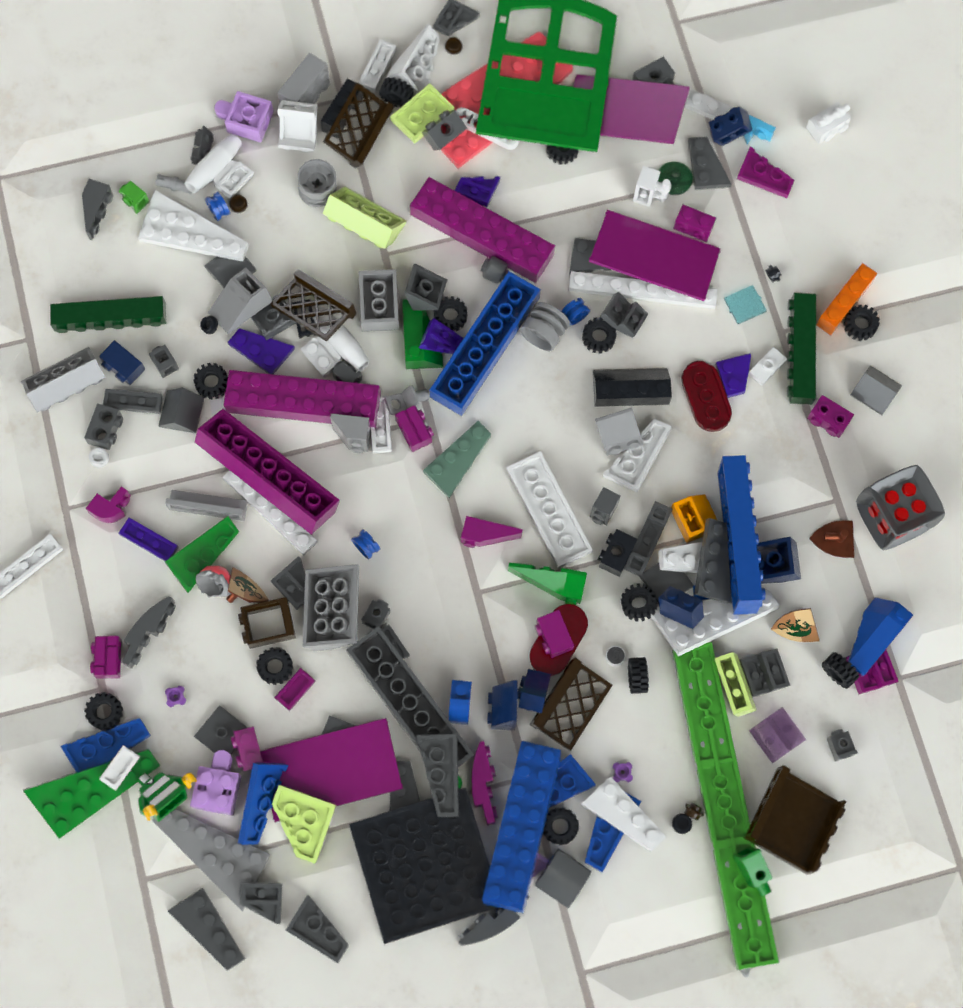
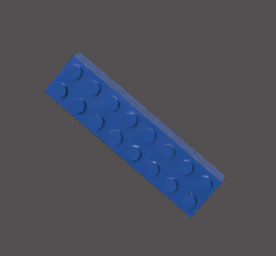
(484, 343)
(742, 539)
(522, 827)

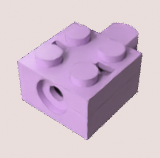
(246, 116)
(215, 784)

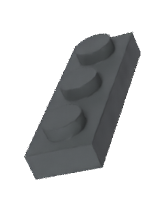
(133, 401)

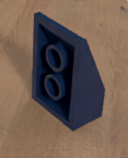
(779, 560)
(503, 706)

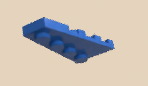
(104, 745)
(570, 781)
(261, 789)

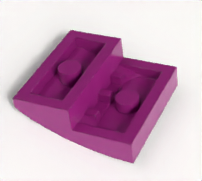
(878, 676)

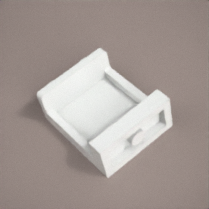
(297, 126)

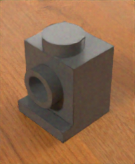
(166, 367)
(346, 373)
(372, 620)
(838, 751)

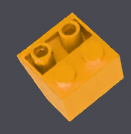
(692, 515)

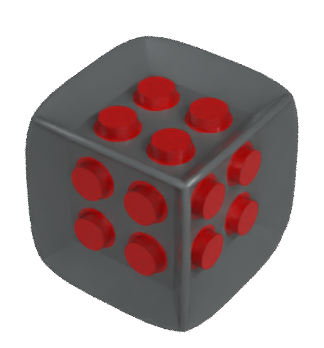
(900, 507)

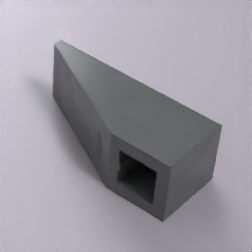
(95, 200)

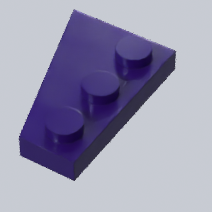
(264, 353)

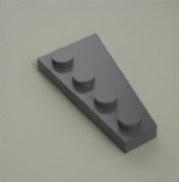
(441, 767)

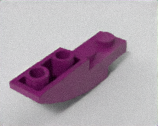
(481, 775)

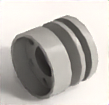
(313, 174)
(544, 326)

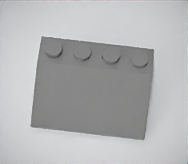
(331, 607)

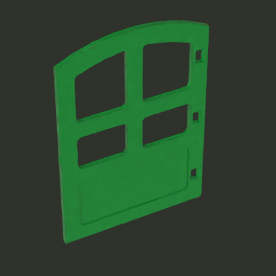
(541, 109)

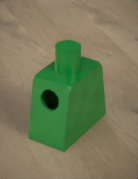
(752, 861)

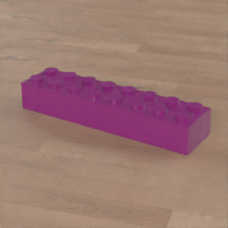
(482, 229)
(299, 397)
(267, 471)

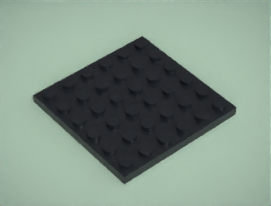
(422, 867)

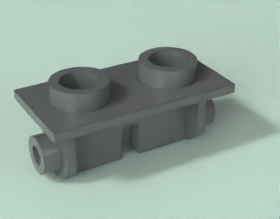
(204, 140)

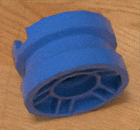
(217, 206)
(576, 311)
(365, 544)

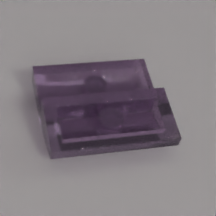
(777, 735)

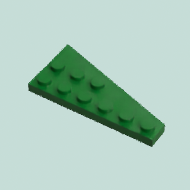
(79, 795)

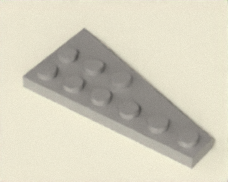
(215, 853)

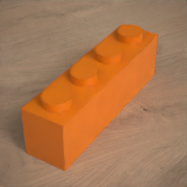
(846, 299)

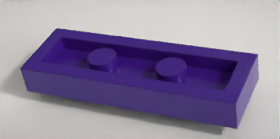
(148, 539)

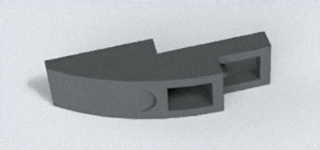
(150, 623)
(487, 927)

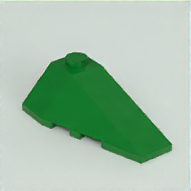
(414, 329)
(564, 585)

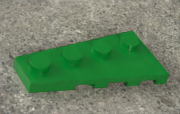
(201, 553)

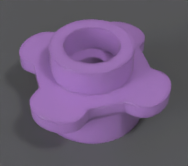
(179, 691)
(622, 777)

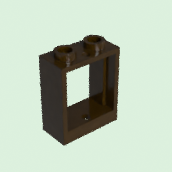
(262, 607)

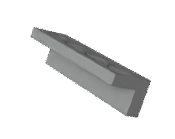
(207, 505)

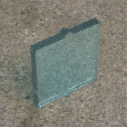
(745, 304)

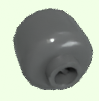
(494, 269)

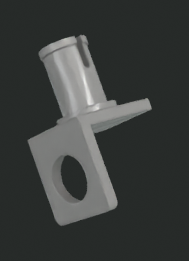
(406, 399)

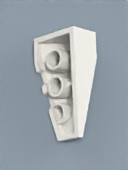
(416, 61)

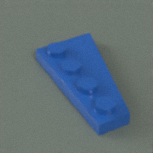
(603, 842)

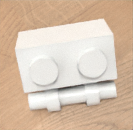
(829, 122)
(650, 188)

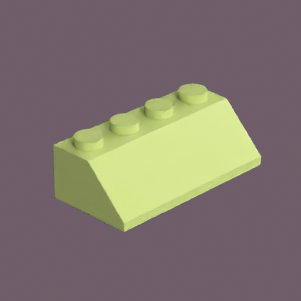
(363, 217)

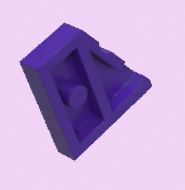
(478, 189)
(440, 338)
(734, 374)

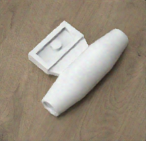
(220, 168)
(341, 345)

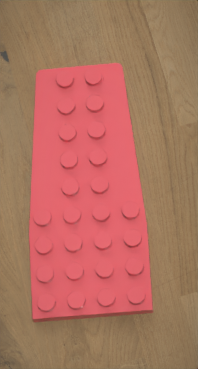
(468, 94)

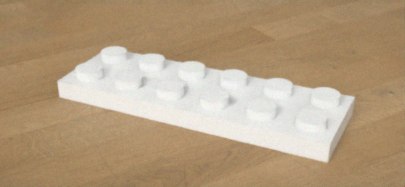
(549, 509)

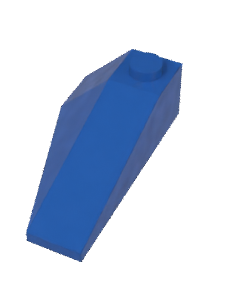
(878, 628)

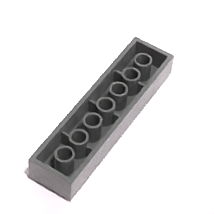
(402, 690)

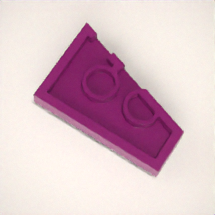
(760, 173)

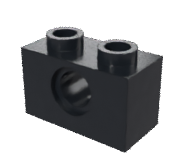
(620, 541)

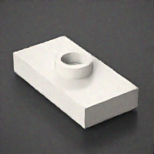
(767, 366)
(119, 767)

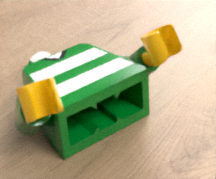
(162, 794)

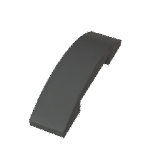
(648, 539)

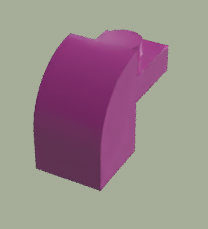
(106, 510)

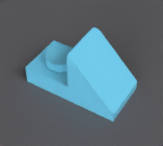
(760, 129)

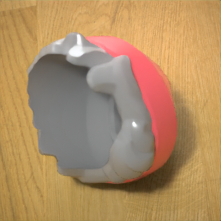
(214, 581)

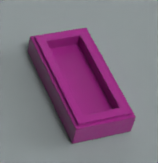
(295, 689)

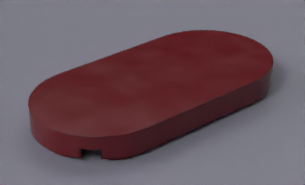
(706, 396)
(577, 625)

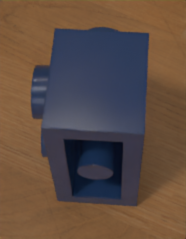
(730, 126)
(122, 363)
(681, 607)
(533, 690)

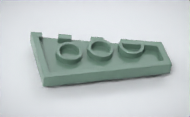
(457, 459)

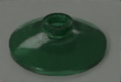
(678, 184)

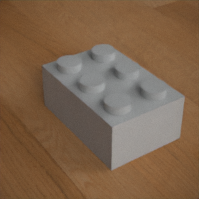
(306, 81)
(378, 300)

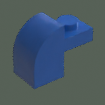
(460, 702)

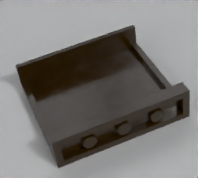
(795, 821)

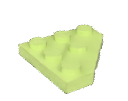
(303, 821)

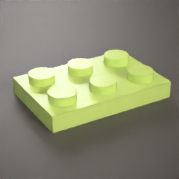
(420, 111)

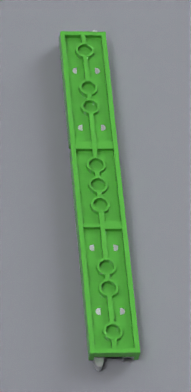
(724, 806)

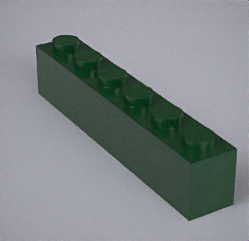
(108, 314)
(802, 348)

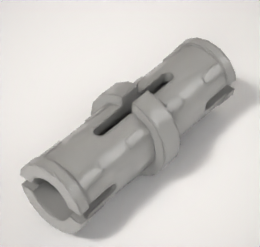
(172, 183)

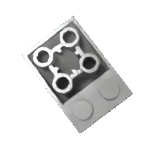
(239, 300)

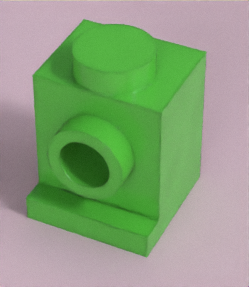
(134, 196)

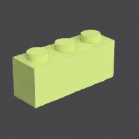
(735, 684)

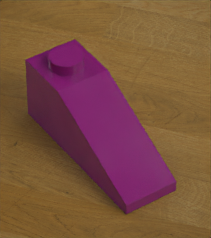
(482, 533)

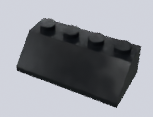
(631, 387)

